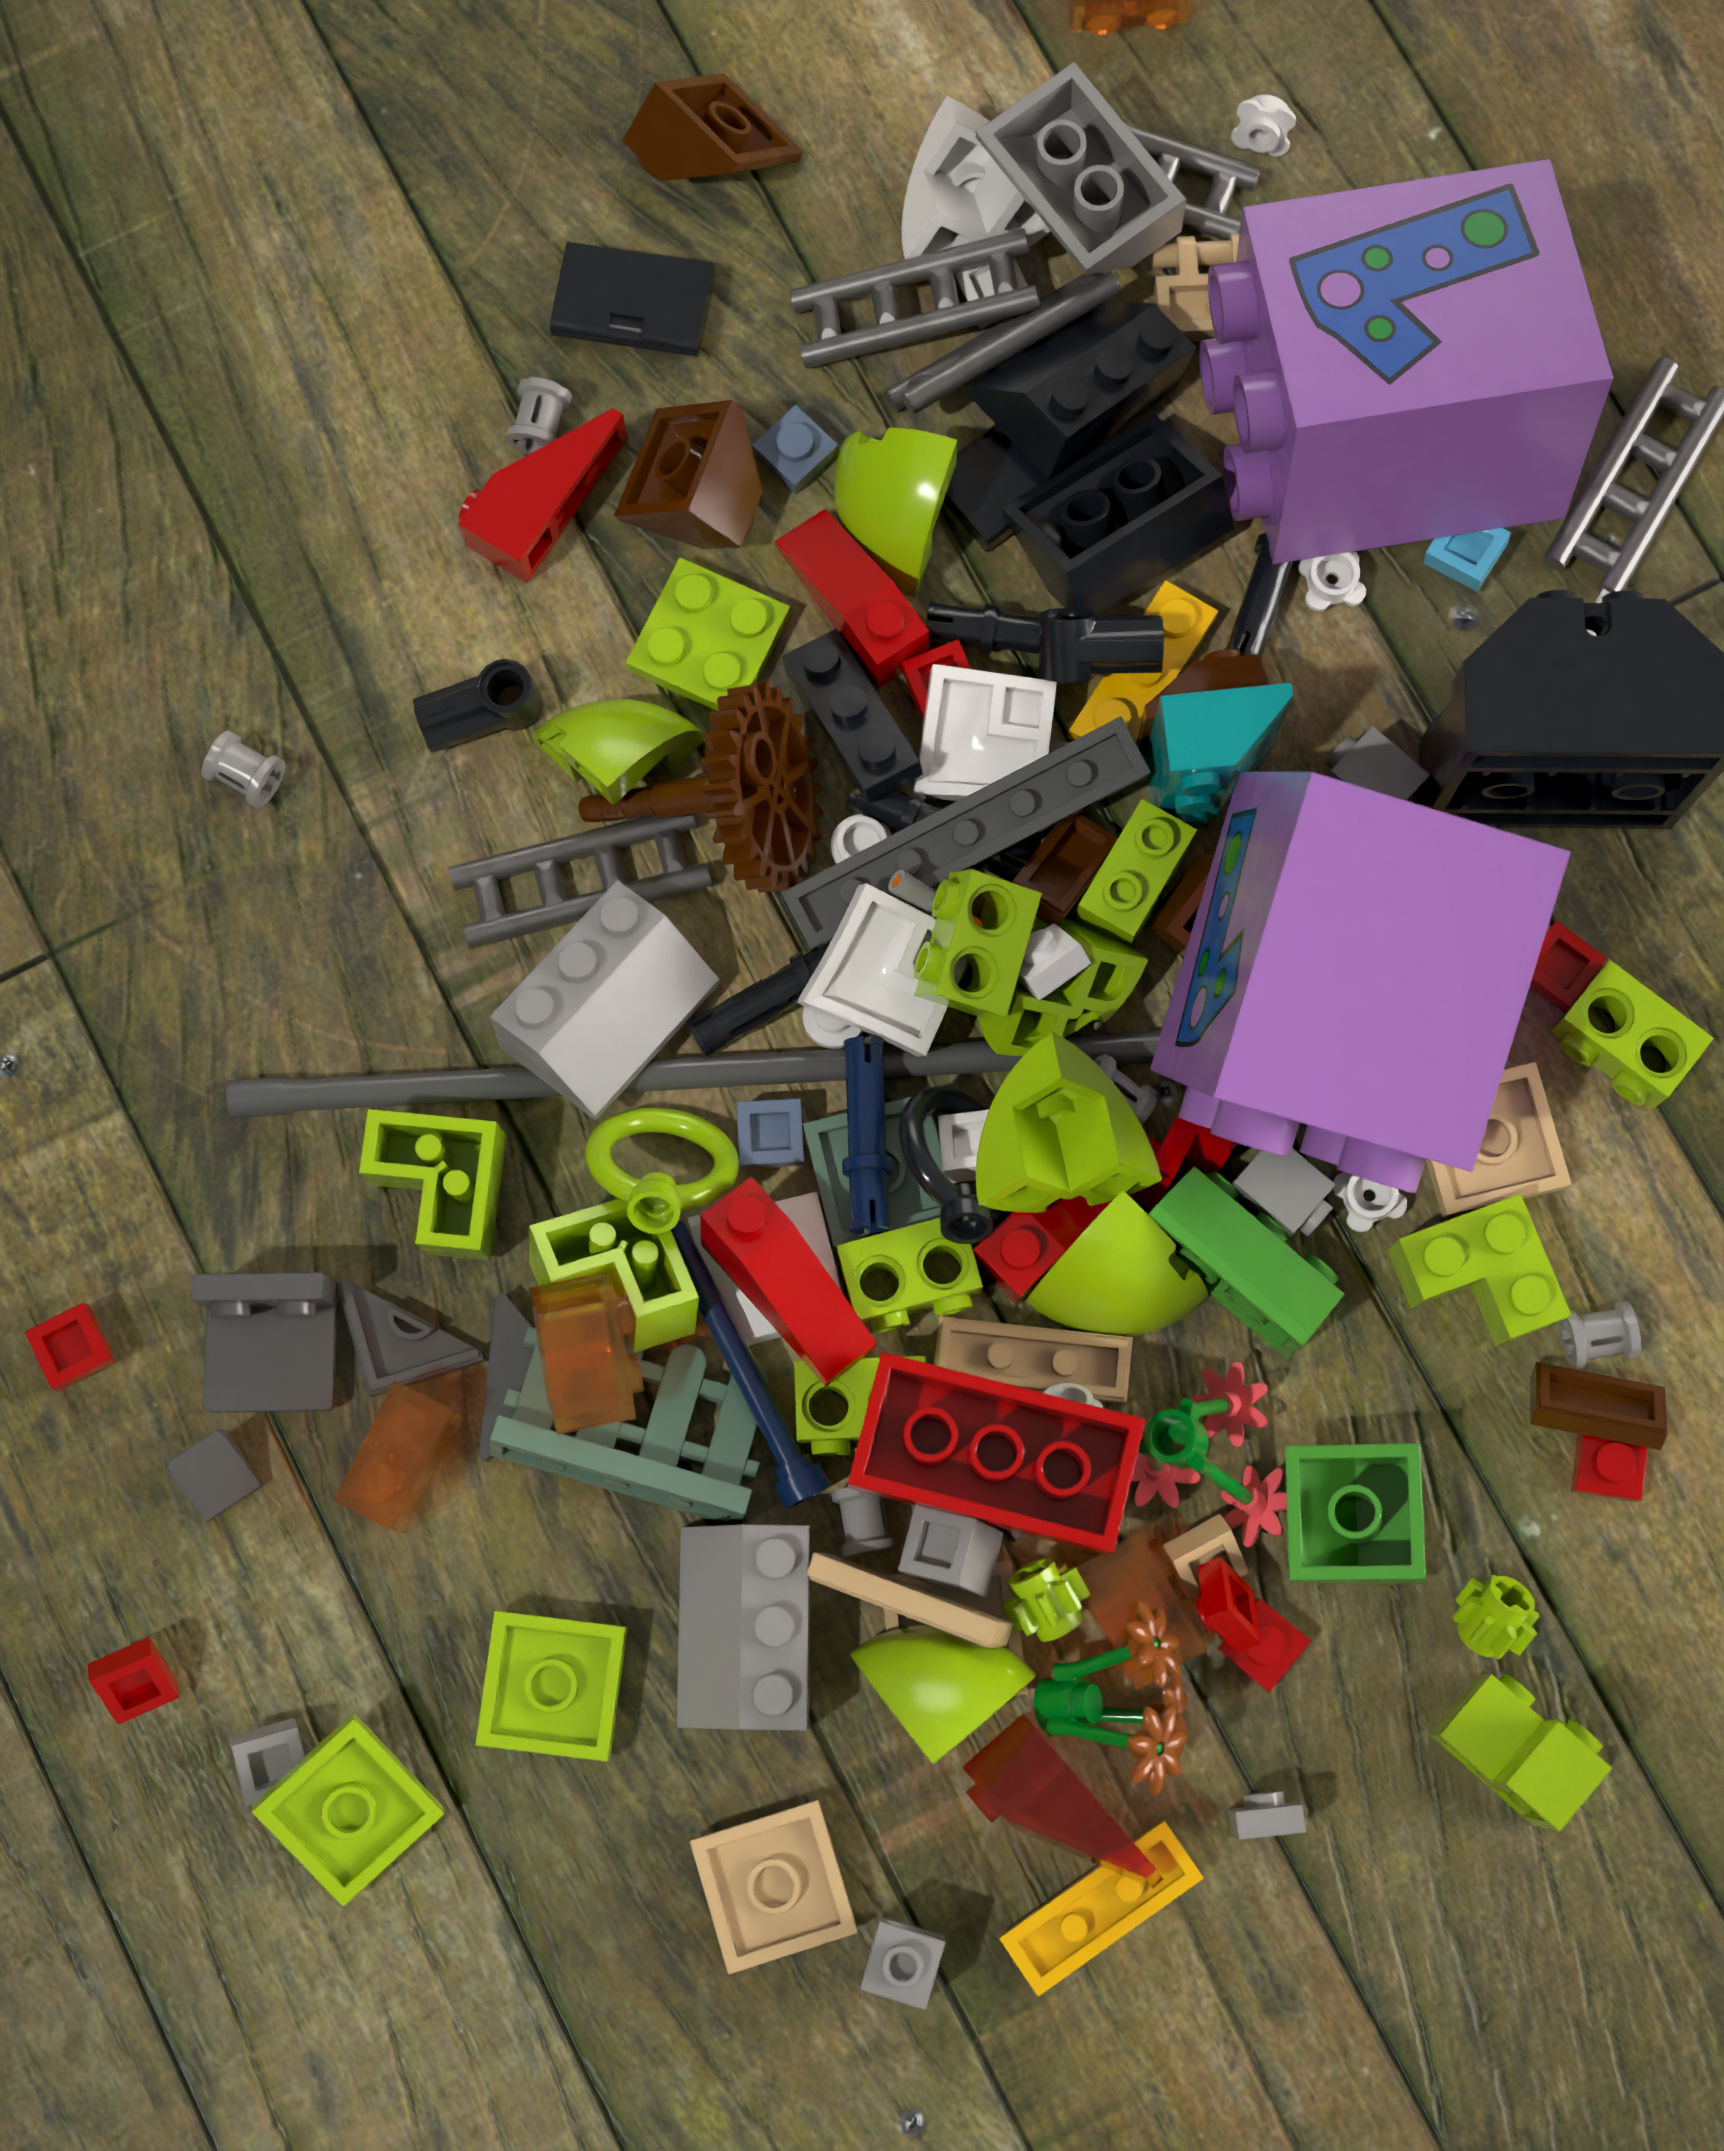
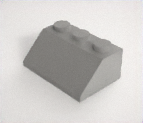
(1085, 173)
(604, 1001)
(744, 1627)

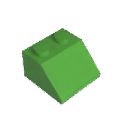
(1355, 1514)

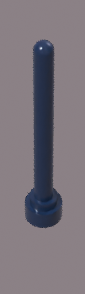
(796, 1473)

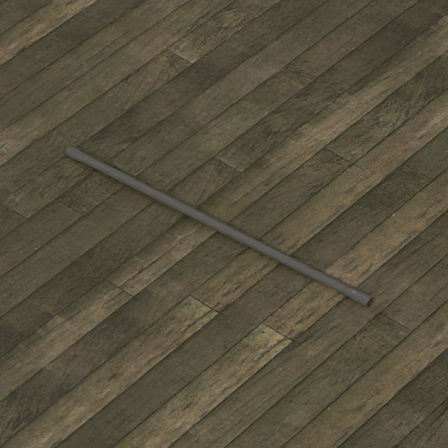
(284, 1095)

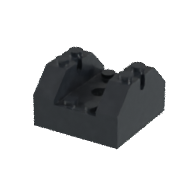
(1579, 723)

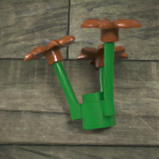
(1070, 1703)

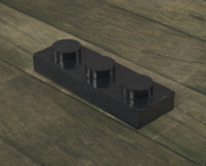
(852, 715)

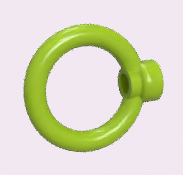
(643, 1210)

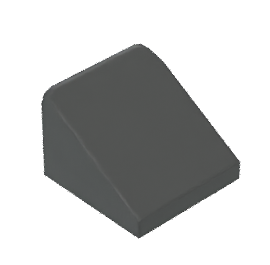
(214, 1474)

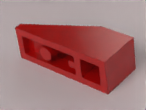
(535, 498)
(855, 596)
(1031, 1243)
(784, 1280)

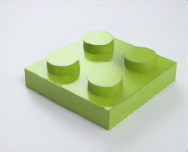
(707, 635)
(551, 1686)
(347, 1809)

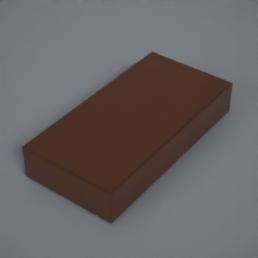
(1066, 866)
(1598, 1405)

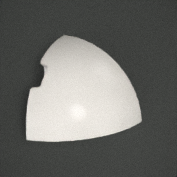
(960, 190)

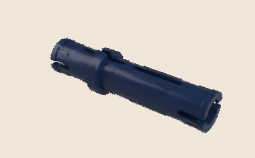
(867, 1155)

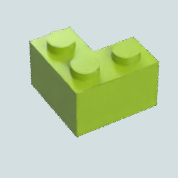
(453, 1165)
(1493, 1254)
(636, 1261)
(1528, 1761)

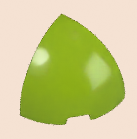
(892, 497)
(617, 742)
(1085, 997)
(1060, 1134)
(1119, 1277)
(940, 1682)

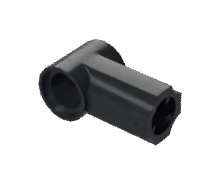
(1080, 644)
(472, 707)

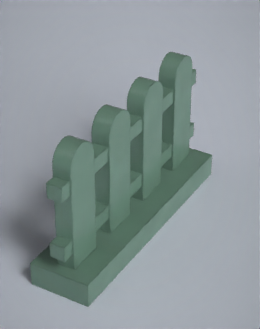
(654, 1472)

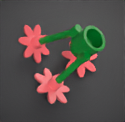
(1178, 1445)

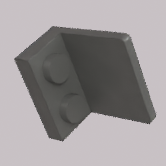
(268, 1341)

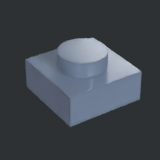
(795, 449)
(770, 1133)

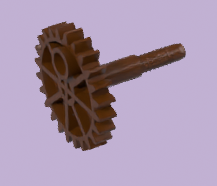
(755, 789)

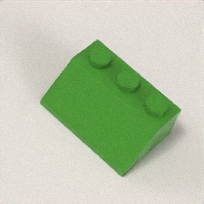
(1247, 1261)

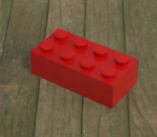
(996, 1453)

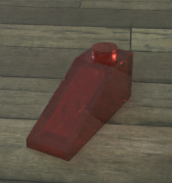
(1045, 1799)

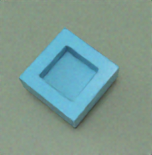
(1467, 556)

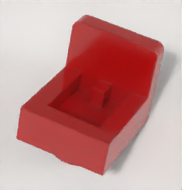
(1183, 1148)

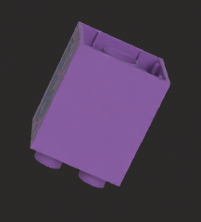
(1405, 362)
(1355, 976)

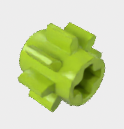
(1046, 1599)
(1496, 1616)

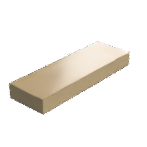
(1036, 1356)
(910, 1600)

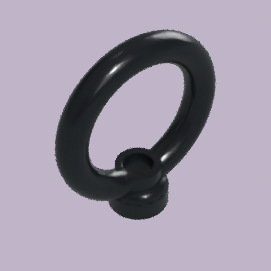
(960, 1215)

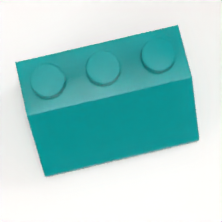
(1205, 742)

